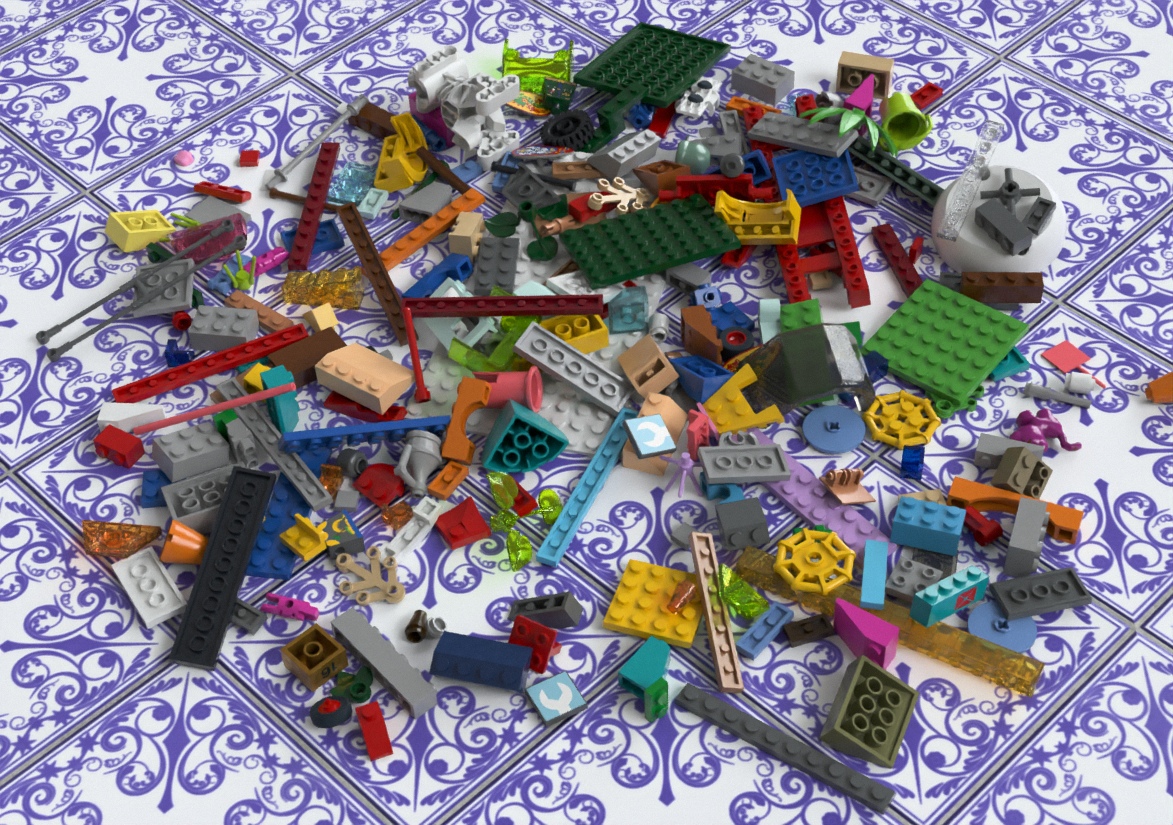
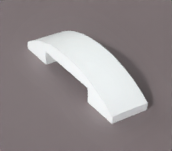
(413, 532)

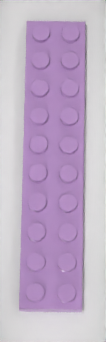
(818, 506)

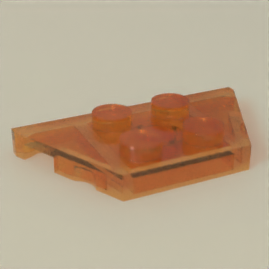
(116, 539)

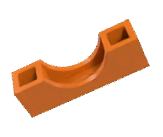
(471, 396)

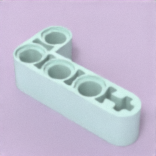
(768, 319)

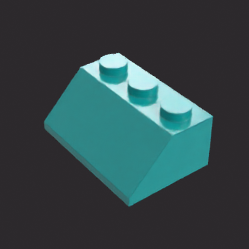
(281, 408)

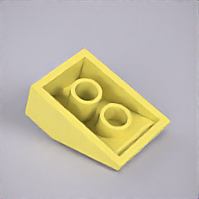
(137, 229)

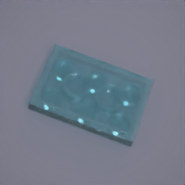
(352, 184)

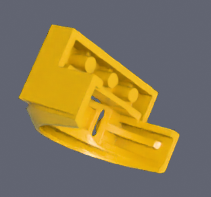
(395, 167)
(763, 221)

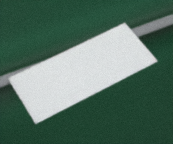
(268, 175)

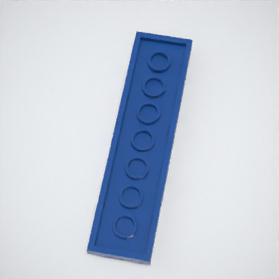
(356, 434)
(270, 555)

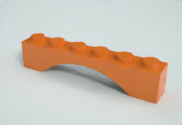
(1062, 523)

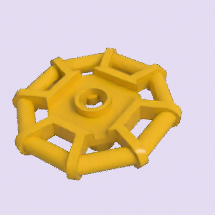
(907, 432)
(811, 570)

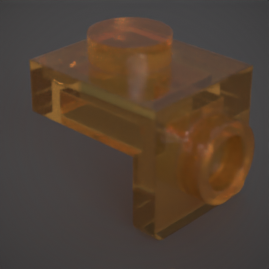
(331, 478)

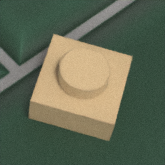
(820, 280)

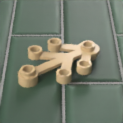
(639, 196)
(372, 579)

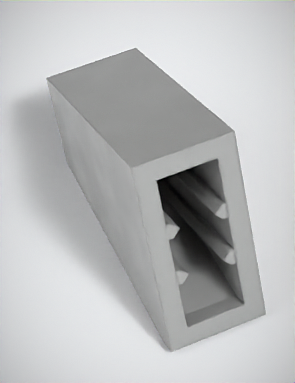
(425, 202)

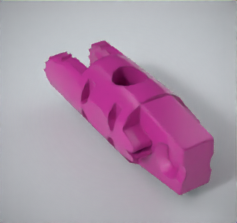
(268, 261)
(290, 608)

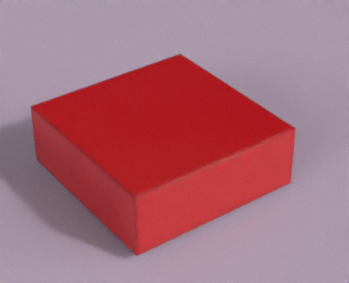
(249, 158)
(916, 249)

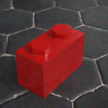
(119, 446)

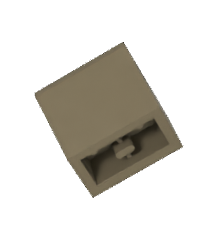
(1021, 473)

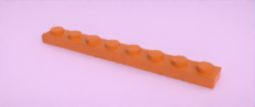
(429, 229)

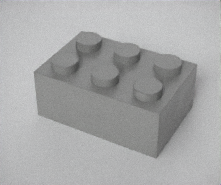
(762, 79)
(222, 328)
(190, 451)
(1025, 538)

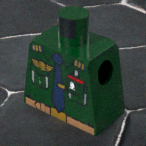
(557, 95)

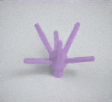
(685, 467)

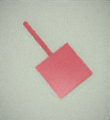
(1067, 357)

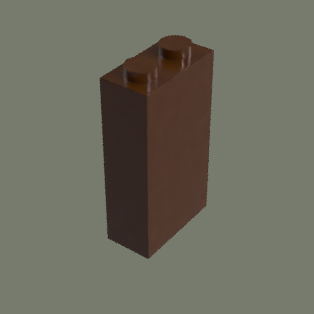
(305, 354)

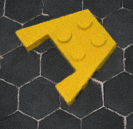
(731, 410)

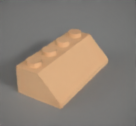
(674, 419)

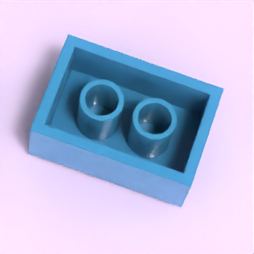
(928, 525)

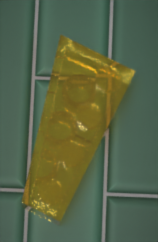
(339, 288)

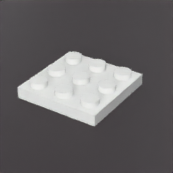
(575, 284)

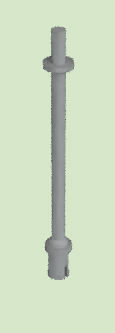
(352, 110)

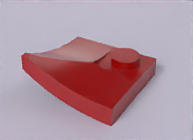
(462, 525)

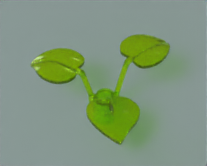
(504, 491)

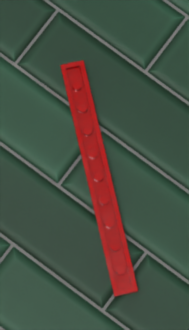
(208, 365)

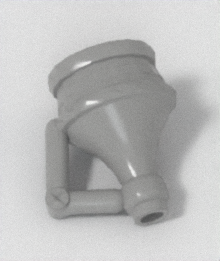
(421, 457)

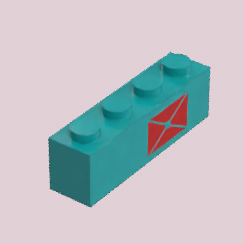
(949, 596)

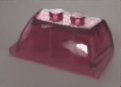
(184, 238)

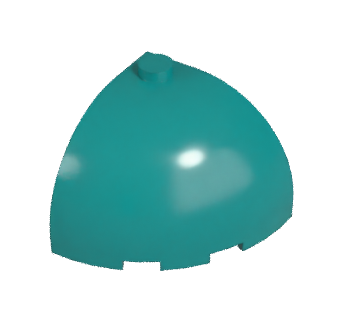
(521, 441)

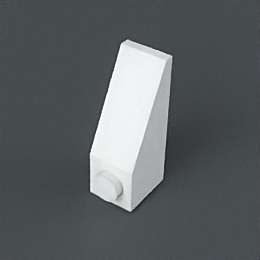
(129, 415)

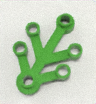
(945, 409)

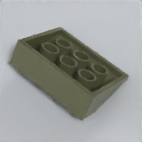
(869, 713)

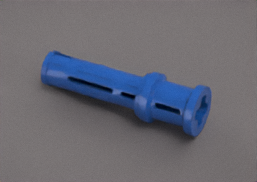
(431, 136)

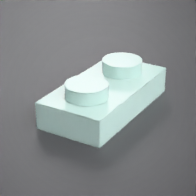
(372, 203)

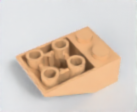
(647, 367)

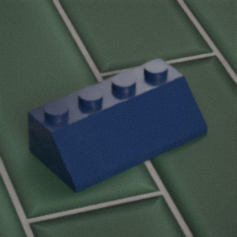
(481, 662)

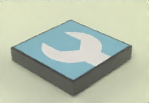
(649, 436)
(556, 698)

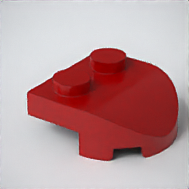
(380, 484)

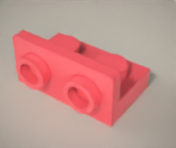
(697, 433)

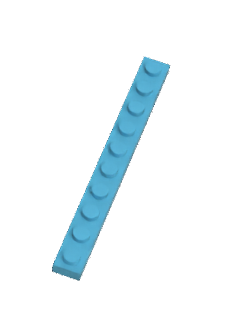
(585, 492)

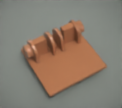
(846, 486)

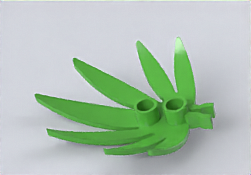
(850, 120)

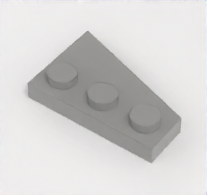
(722, 145)

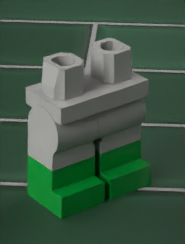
(239, 439)

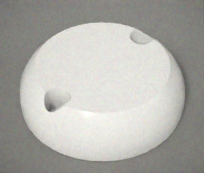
(977, 251)

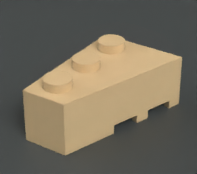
(467, 235)

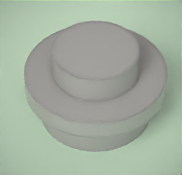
(436, 626)

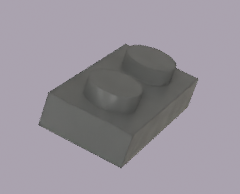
(1039, 215)
(248, 617)

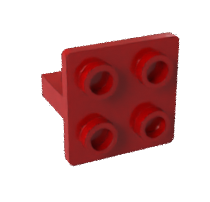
(537, 636)

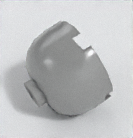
(829, 99)

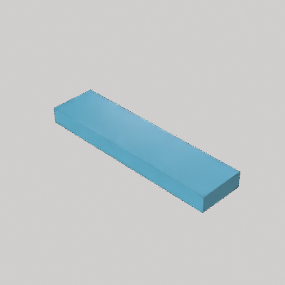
(874, 575)

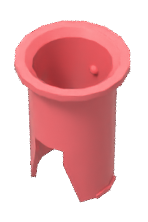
(519, 386)

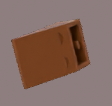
(699, 334)

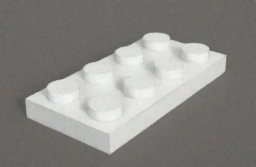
(149, 587)

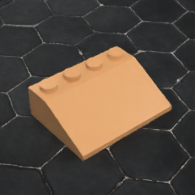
(364, 376)

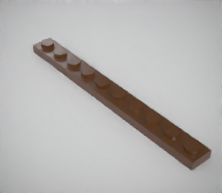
(374, 269)

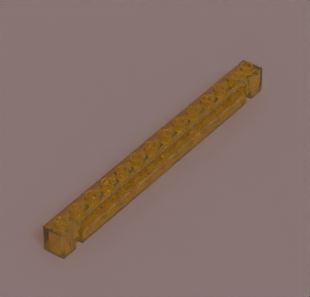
(937, 641)

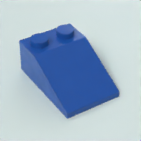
(700, 376)

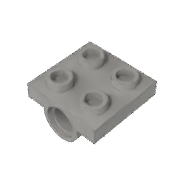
(489, 340)
(911, 578)

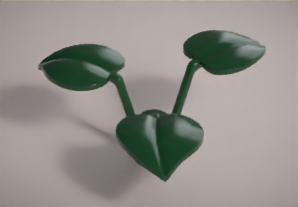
(542, 249)

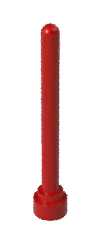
(421, 393)

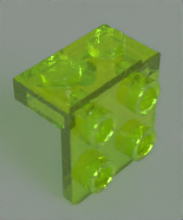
(740, 594)

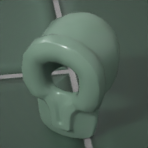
(693, 155)

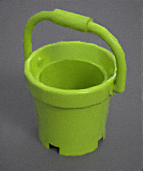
(903, 122)

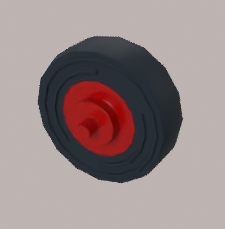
(331, 711)

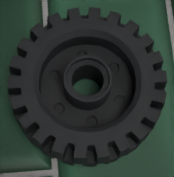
(568, 130)

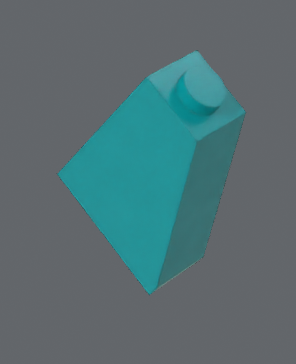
(645, 667)

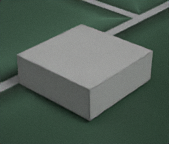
(347, 500)
(681, 535)

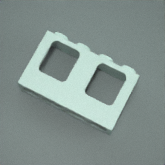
(444, 326)

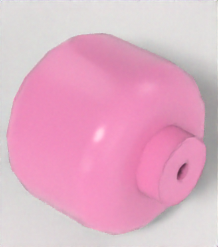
(183, 158)

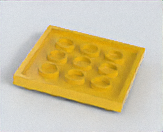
(642, 603)

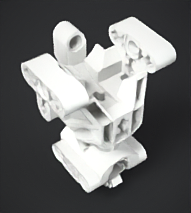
(467, 104)

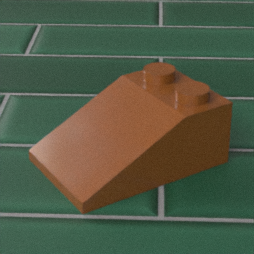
(661, 175)

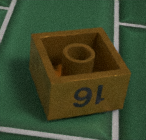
(314, 657)

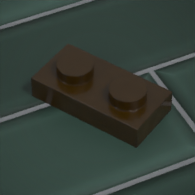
(808, 630)

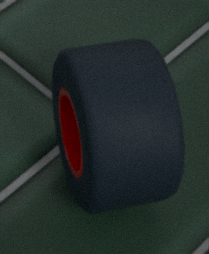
(735, 341)

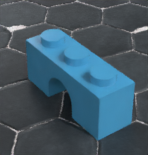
(728, 491)

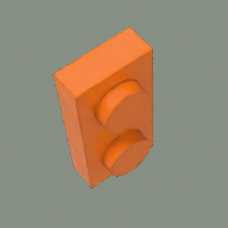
(448, 480)

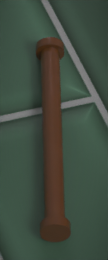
(274, 193)

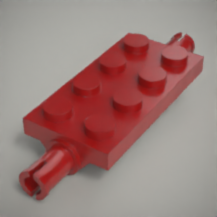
(708, 185)

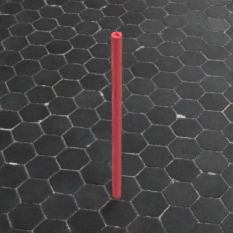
(215, 408)

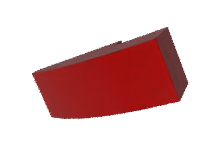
(581, 211)

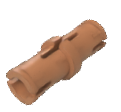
(557, 225)

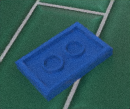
(327, 237)

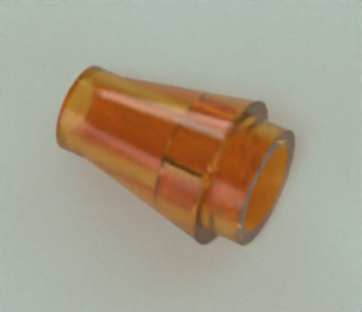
(682, 595)

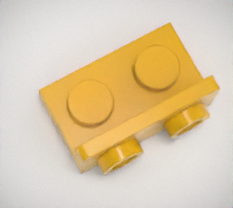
(304, 538)

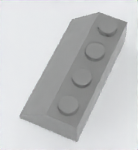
(626, 153)

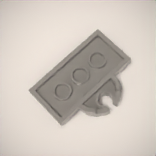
(743, 460)

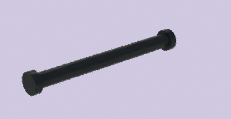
(546, 179)

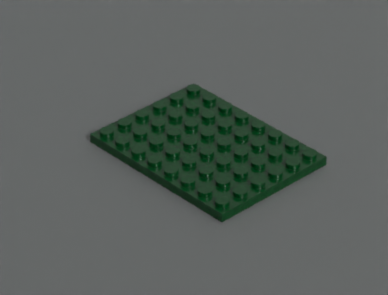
(657, 59)
(648, 241)

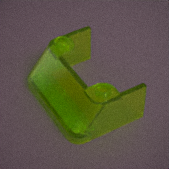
(534, 70)
(503, 355)

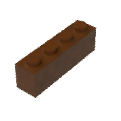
(374, 121)
(1002, 287)

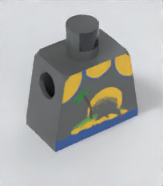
(342, 536)

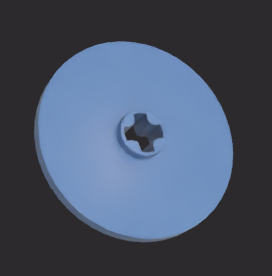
(846, 432)
(990, 624)

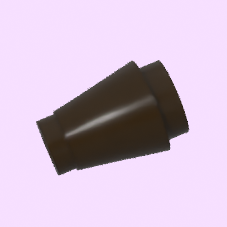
(416, 628)

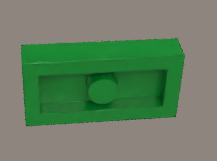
(656, 700)

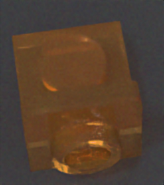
(396, 515)

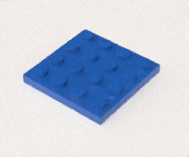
(815, 176)

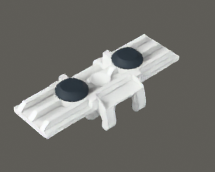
(701, 96)

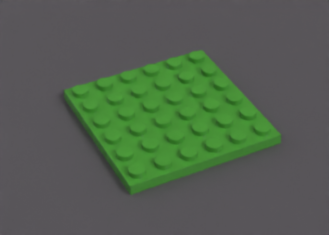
(945, 341)

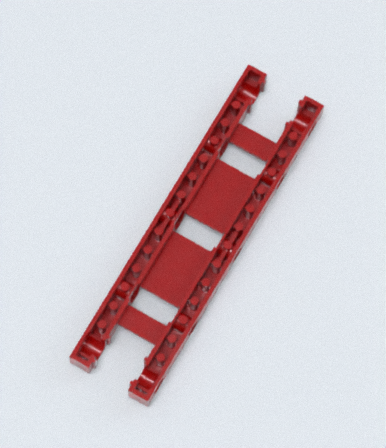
(818, 225)

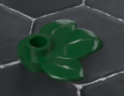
(350, 685)

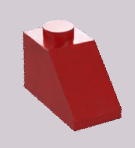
(374, 730)

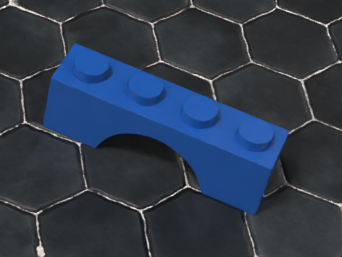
(453, 266)

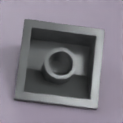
(742, 524)

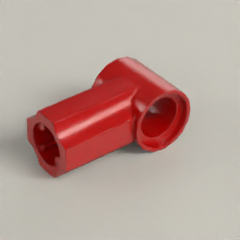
(983, 530)

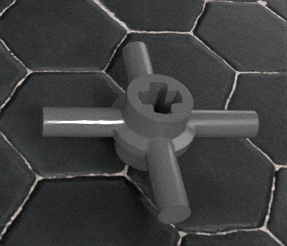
(1010, 192)

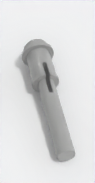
(1045, 393)

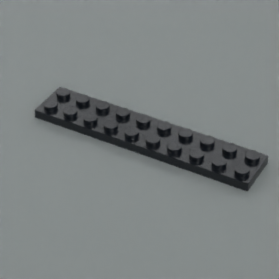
(223, 569)

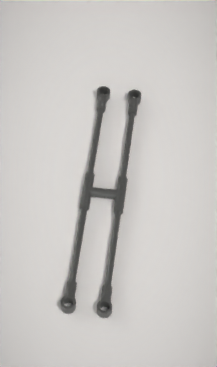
(43, 337)

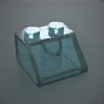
(629, 311)

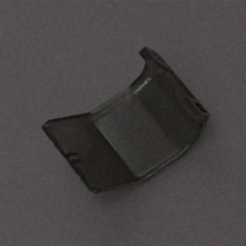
(807, 367)

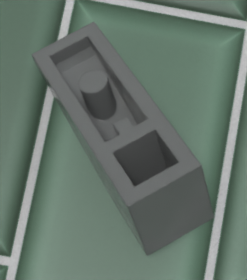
(551, 610)

